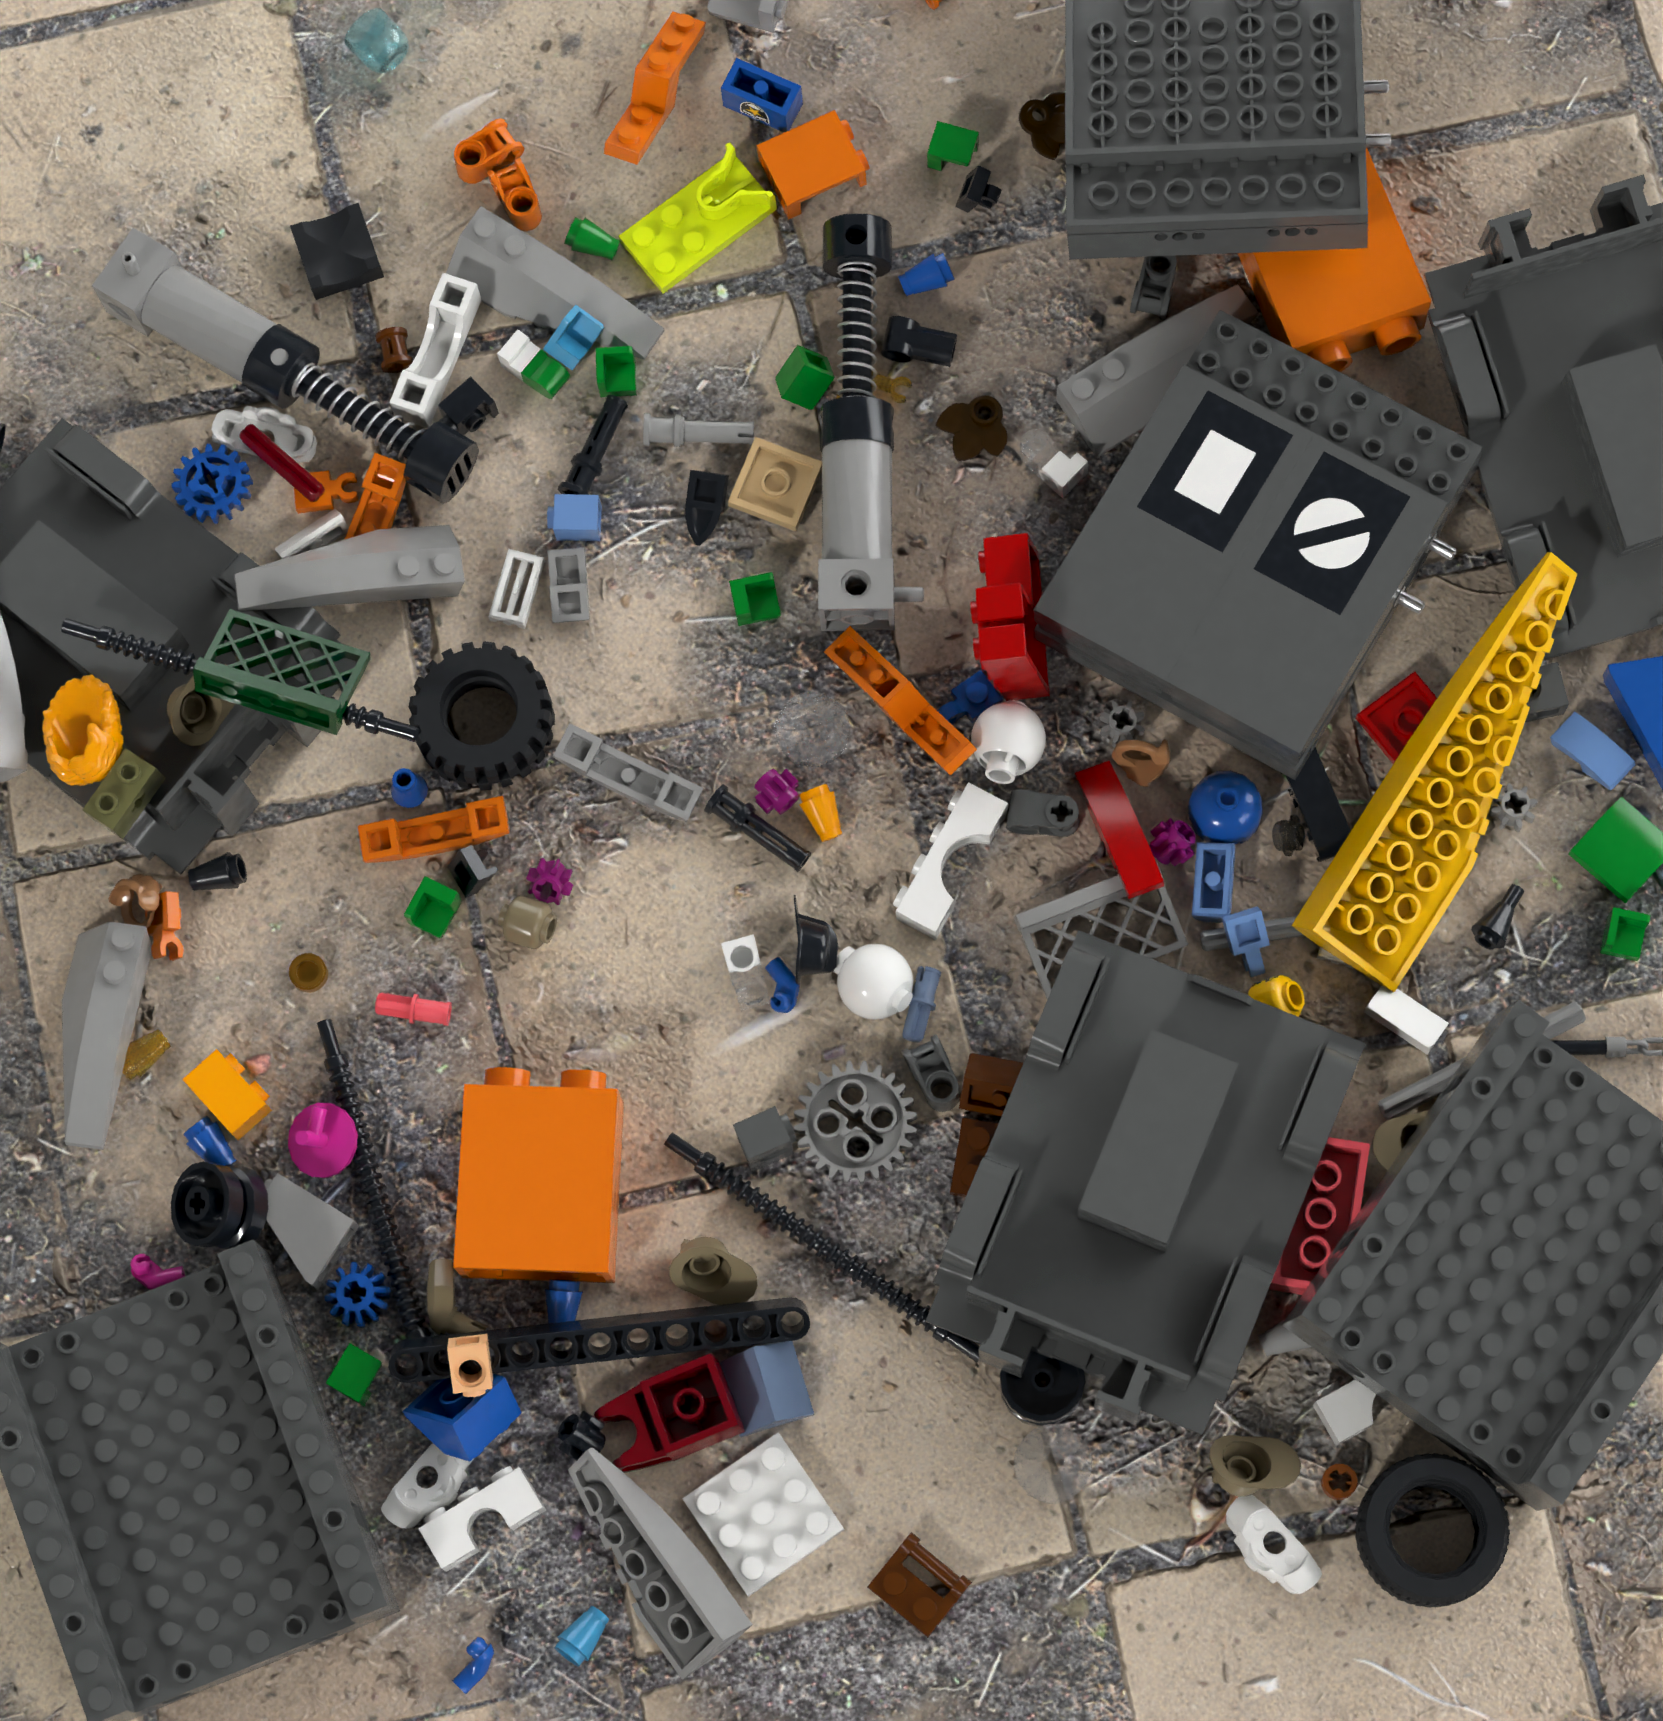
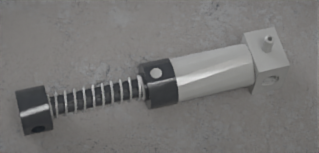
(153, 292)
(857, 444)

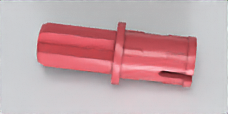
(413, 1008)

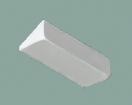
(315, 535)
(1406, 1018)

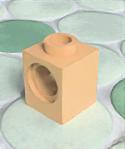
(470, 1348)

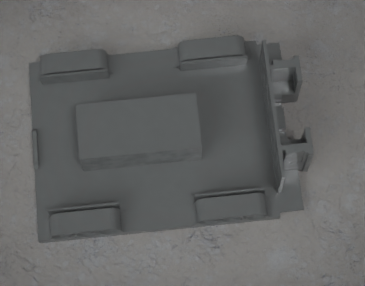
(1565, 393)
(109, 550)
(1142, 1182)

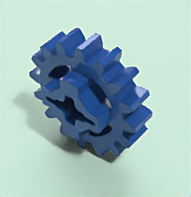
(197, 491)

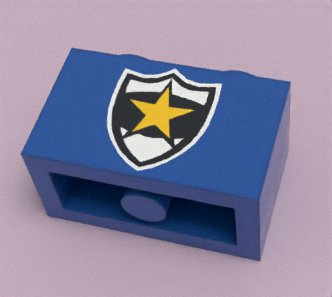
(761, 95)

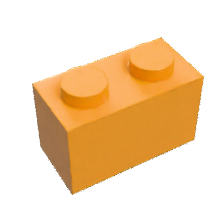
(227, 1093)

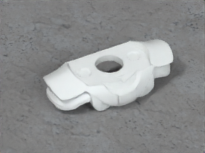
(290, 437)
(410, 1503)
(1292, 1567)

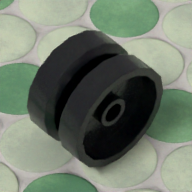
(219, 1205)
(1046, 1404)

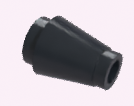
(219, 873)

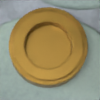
(308, 972)

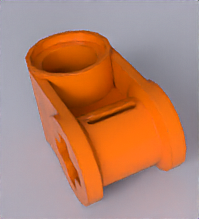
(491, 146)
(515, 190)

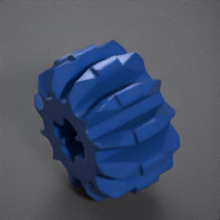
(346, 1305)

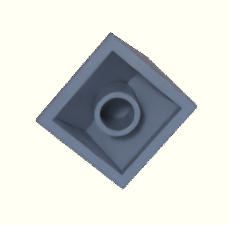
(767, 1386)

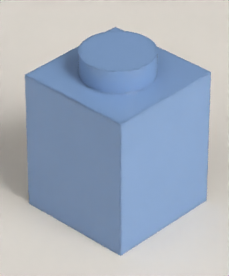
(575, 517)

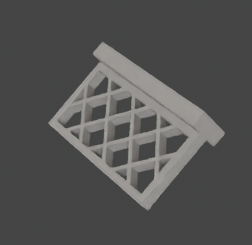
(1084, 901)

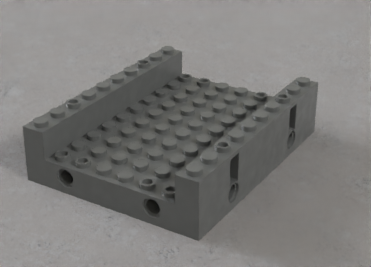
(1507, 1265)
(184, 1489)

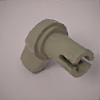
(442, 1301)

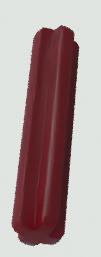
(282, 463)

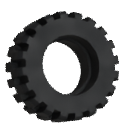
(473, 670)

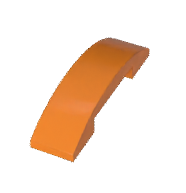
(380, 498)
(434, 833)

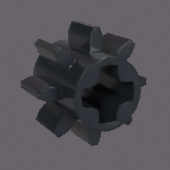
(581, 1434)

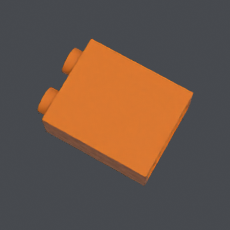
(1344, 297)
(539, 1178)

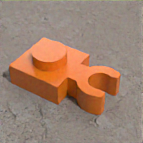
(333, 490)

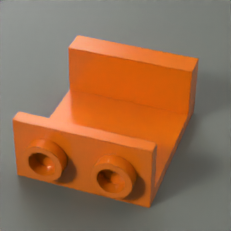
(811, 161)

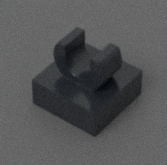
(977, 191)
(470, 871)

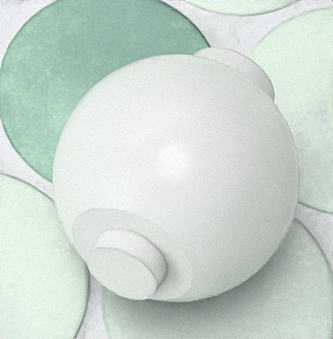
(1008, 740)
(874, 981)

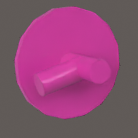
(322, 1140)

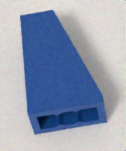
(1639, 697)

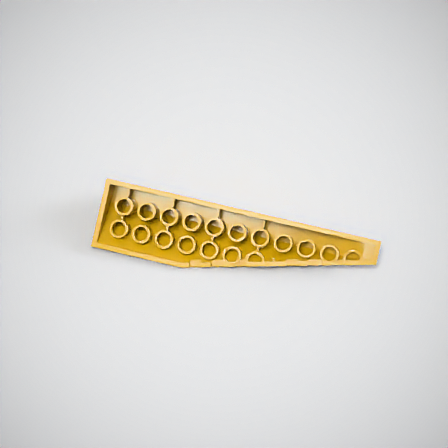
(1434, 802)

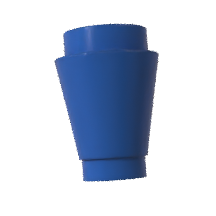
(927, 275)
(412, 794)
(209, 1142)
(562, 1300)

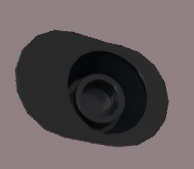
(816, 946)

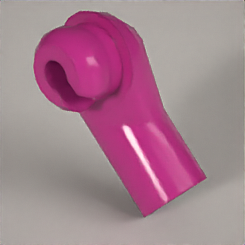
(151, 1274)

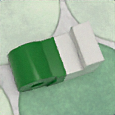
(532, 365)

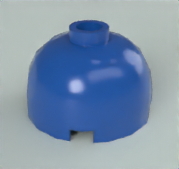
(1225, 808)

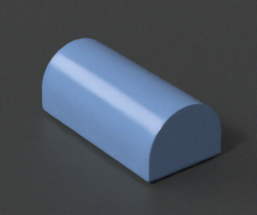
(1213, 881)

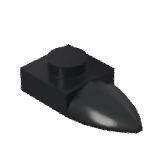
(704, 503)

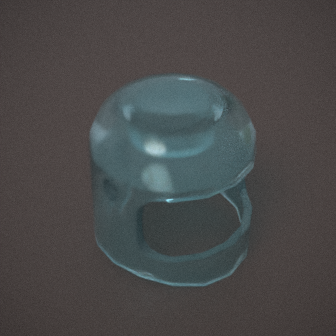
(377, 41)

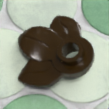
(1049, 132)
(972, 432)

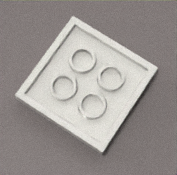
(763, 1514)

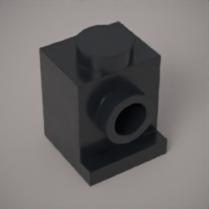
(467, 407)

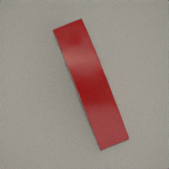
(1119, 829)

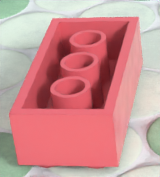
(1325, 1214)

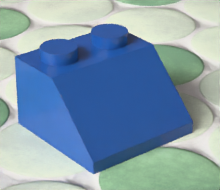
(460, 1423)

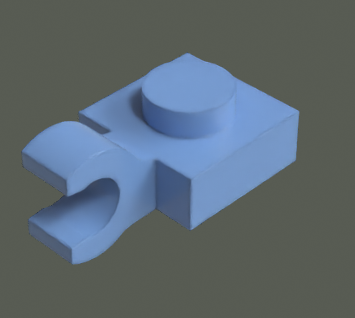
(1245, 936)

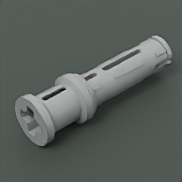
(679, 430)

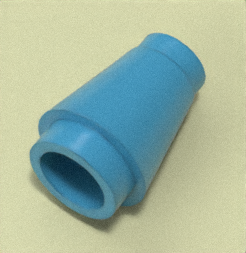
(581, 1636)

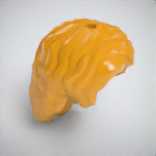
(82, 731)

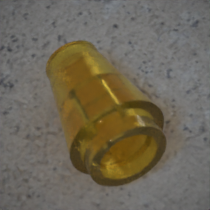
(144, 1053)

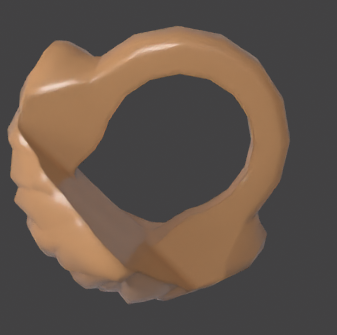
(1142, 760)
(148, 897)

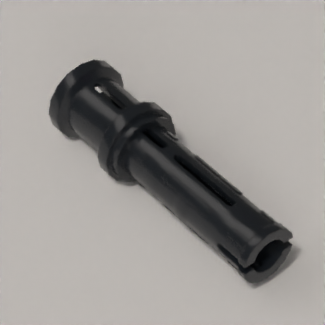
(587, 463)
(745, 813)

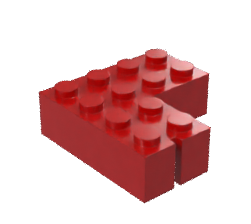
(1006, 618)

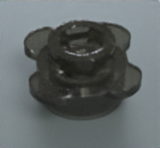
(1288, 835)

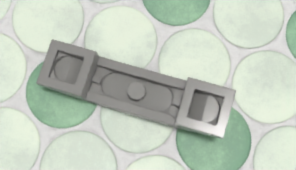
(626, 774)

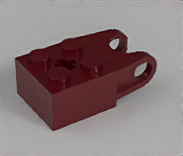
(660, 1417)

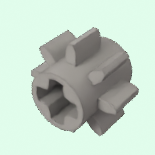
(1115, 716)
(1519, 799)

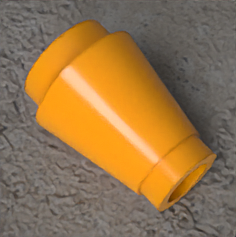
(821, 811)

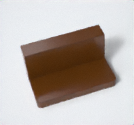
(988, 1084)

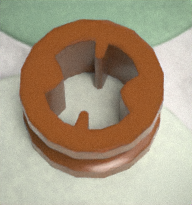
(1340, 1469)

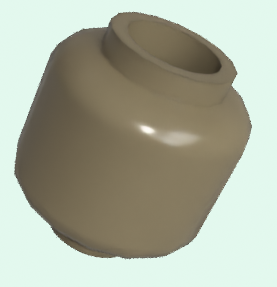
(527, 922)

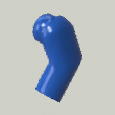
(786, 988)
(482, 1656)

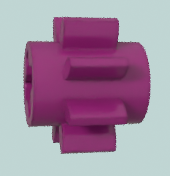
(776, 791)
(1172, 842)
(550, 881)

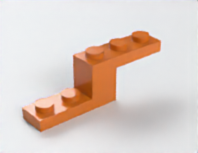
(654, 87)
(900, 700)

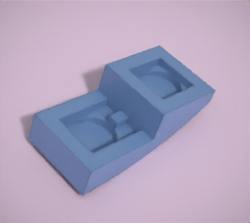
(1593, 751)

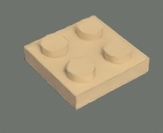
(775, 484)

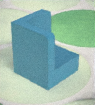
(573, 337)

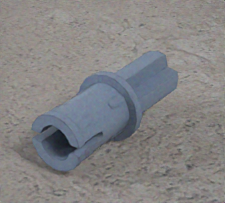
(921, 1003)

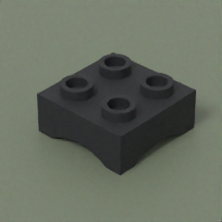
(337, 252)

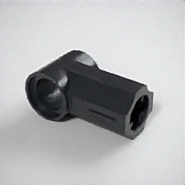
(909, 341)

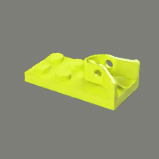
(698, 221)

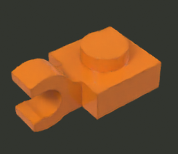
(165, 922)

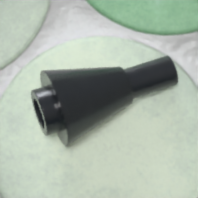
(1494, 926)

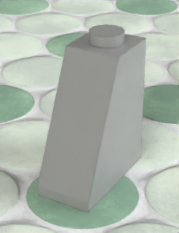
(307, 1228)

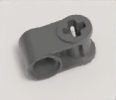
(1154, 288)
(1038, 813)
(932, 1067)

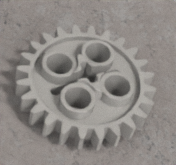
(877, 1097)

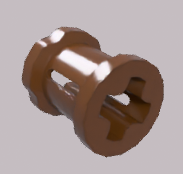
(394, 349)

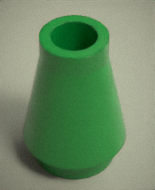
(590, 239)

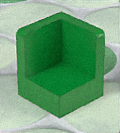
(951, 145)
(616, 371)
(804, 377)
(755, 598)
(432, 907)
(1624, 933)
(354, 1374)

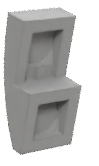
(568, 585)

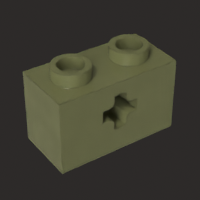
(124, 793)

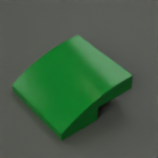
(1621, 850)

